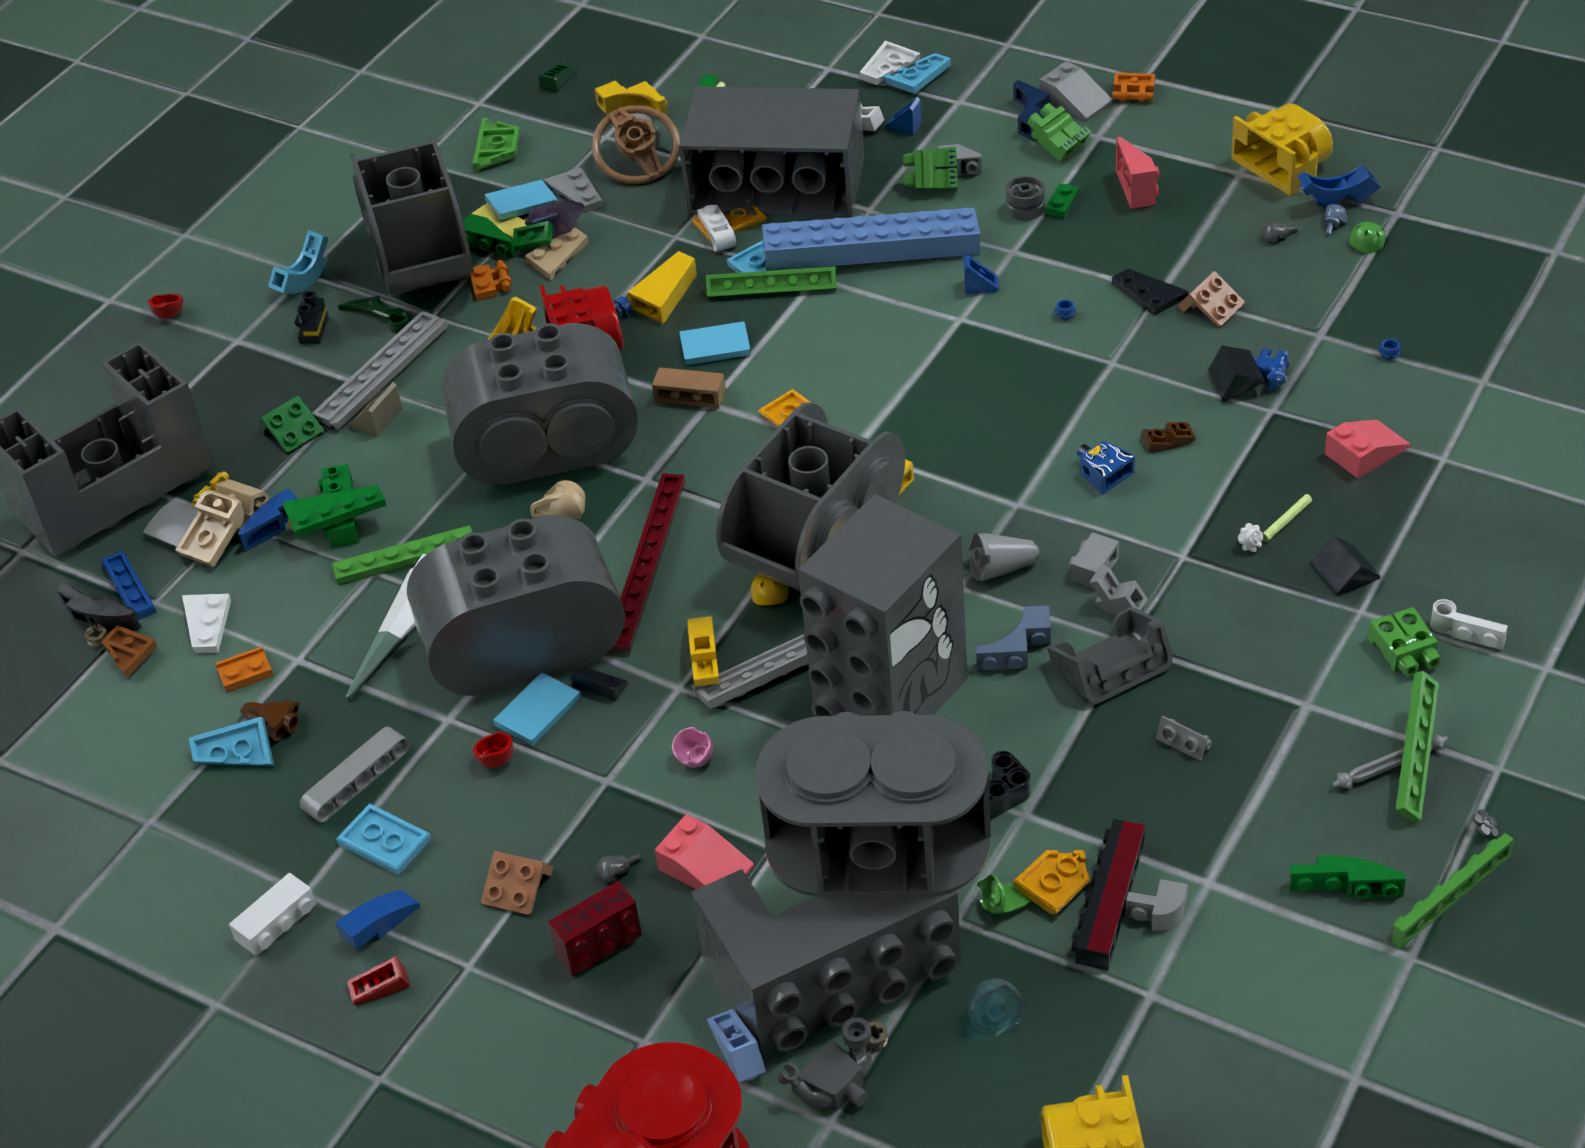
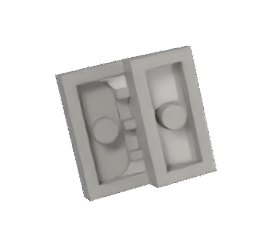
(171, 523)

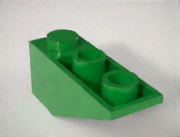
(487, 236)

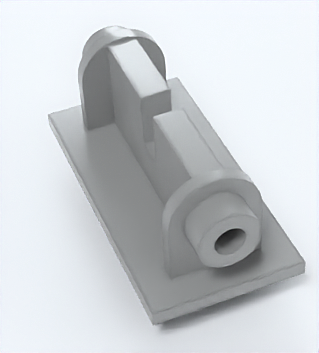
(1182, 738)

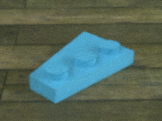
(923, 72)
(234, 745)

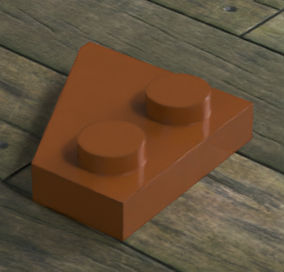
(128, 648)

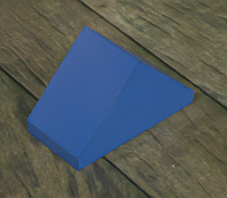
(907, 118)
(978, 277)

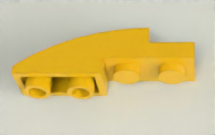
(703, 651)

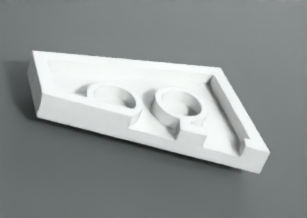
(887, 61)
(206, 620)

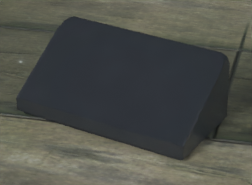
(598, 683)

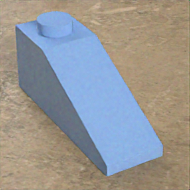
(737, 1045)

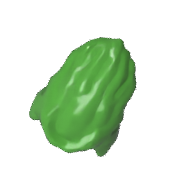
(1000, 897)

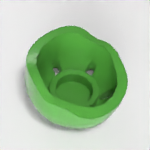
(1367, 237)

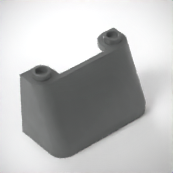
(1119, 662)

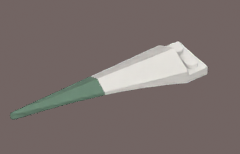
(394, 628)

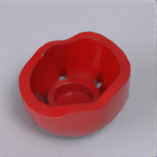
(166, 305)
(494, 750)

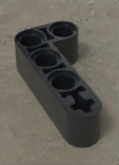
(1009, 783)

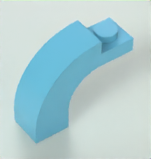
(305, 269)

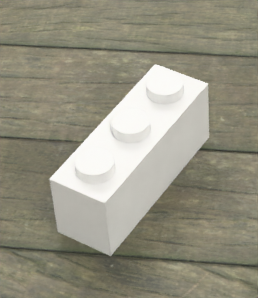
(272, 914)

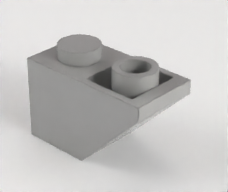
(968, 161)

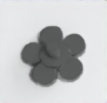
(1486, 824)

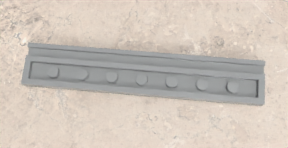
(379, 370)
(754, 672)

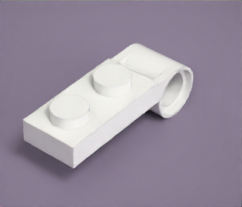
(718, 227)
(1465, 627)

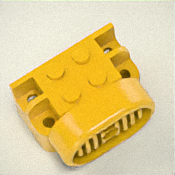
(1281, 145)
(1093, 1121)

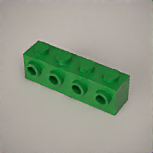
(334, 480)

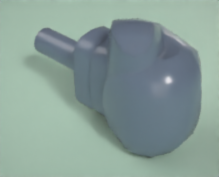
(1333, 217)

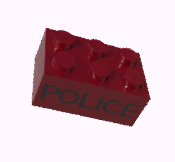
(595, 928)

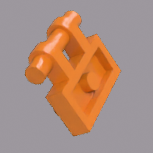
(1133, 86)
(483, 281)

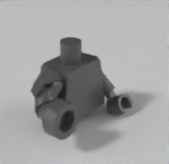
(832, 1074)

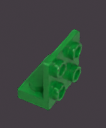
(291, 424)

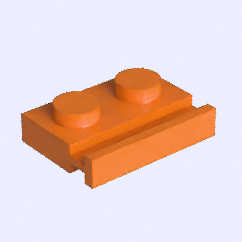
(244, 669)

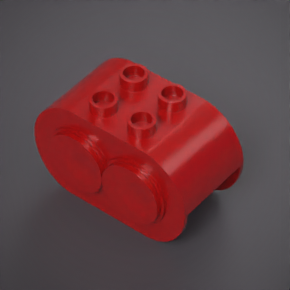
(658, 1100)

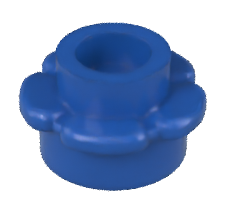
(622, 306)
(1065, 309)
(1390, 349)

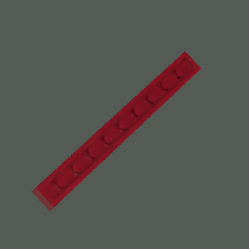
(648, 556)

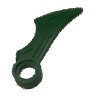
(374, 307)

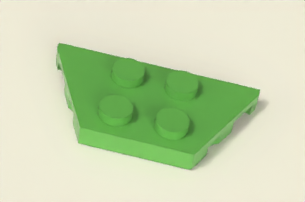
(495, 143)

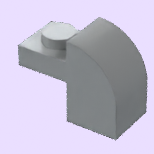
(1116, 596)
(1162, 910)

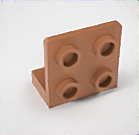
(1214, 299)
(513, 882)

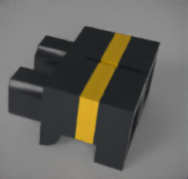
(311, 318)

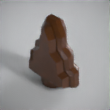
(278, 716)

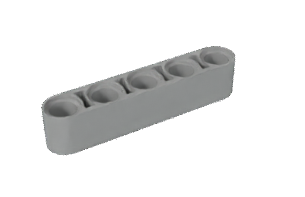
(354, 774)

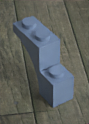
(1012, 650)

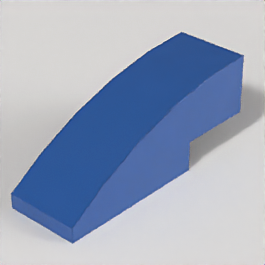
(266, 521)
(376, 917)

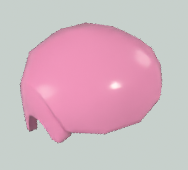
(692, 747)

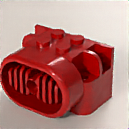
(586, 306)

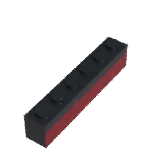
(1107, 901)

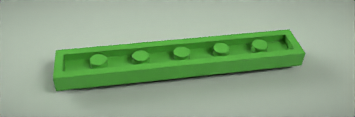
(771, 281)
(392, 557)
(1417, 747)
(1450, 892)

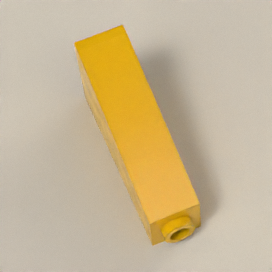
(663, 288)

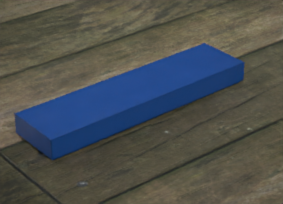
(128, 584)

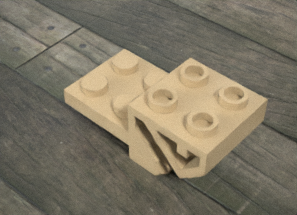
(218, 519)

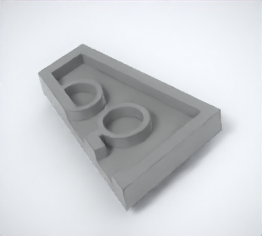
(576, 188)

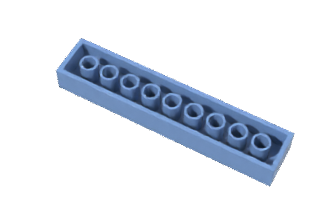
(871, 239)

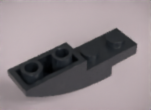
(97, 611)

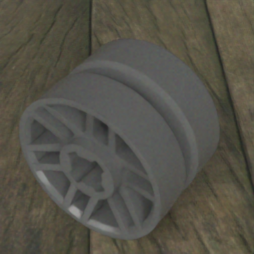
(1025, 197)

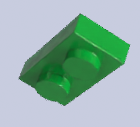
(1062, 200)
(532, 235)

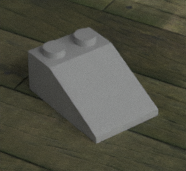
(1074, 91)

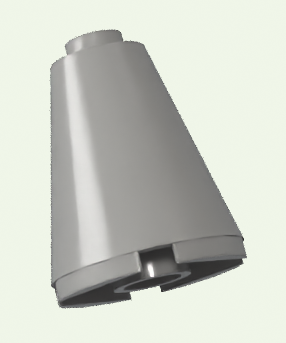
(999, 555)

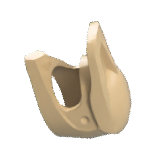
(564, 501)

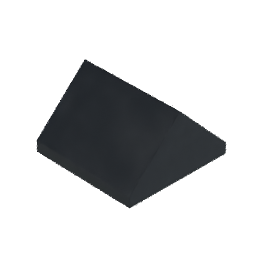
(1234, 372)
(1343, 566)

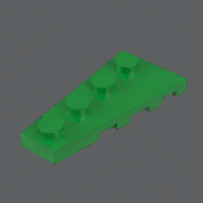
(329, 509)

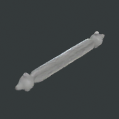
(1380, 765)

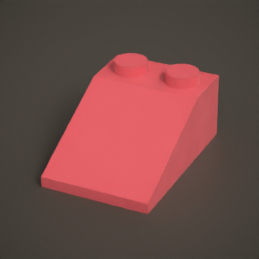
(1136, 174)
(1363, 445)
(698, 854)

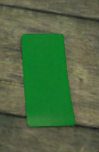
(708, 80)

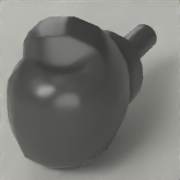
(1275, 231)
(613, 866)

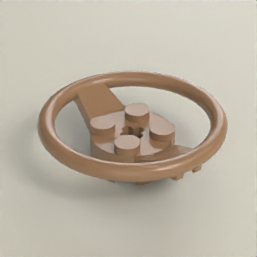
(639, 149)

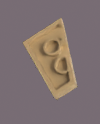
(553, 256)

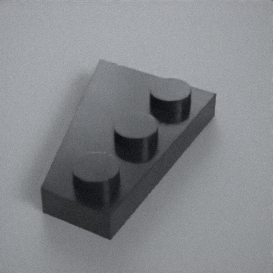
(1148, 291)

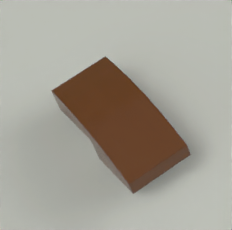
(1172, 436)

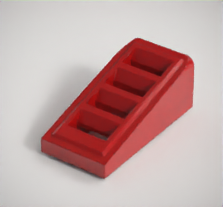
(389, 986)

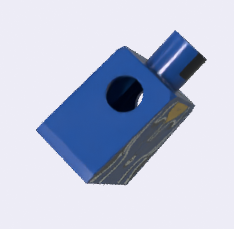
(1105, 465)

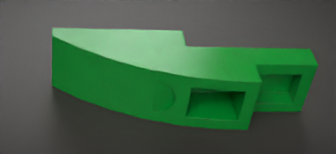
(1357, 876)

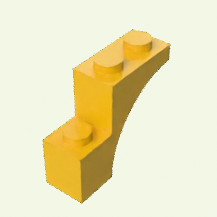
(613, 96)

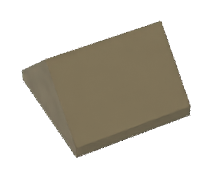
(378, 411)

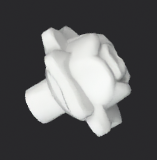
(1250, 537)

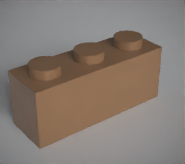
(689, 387)

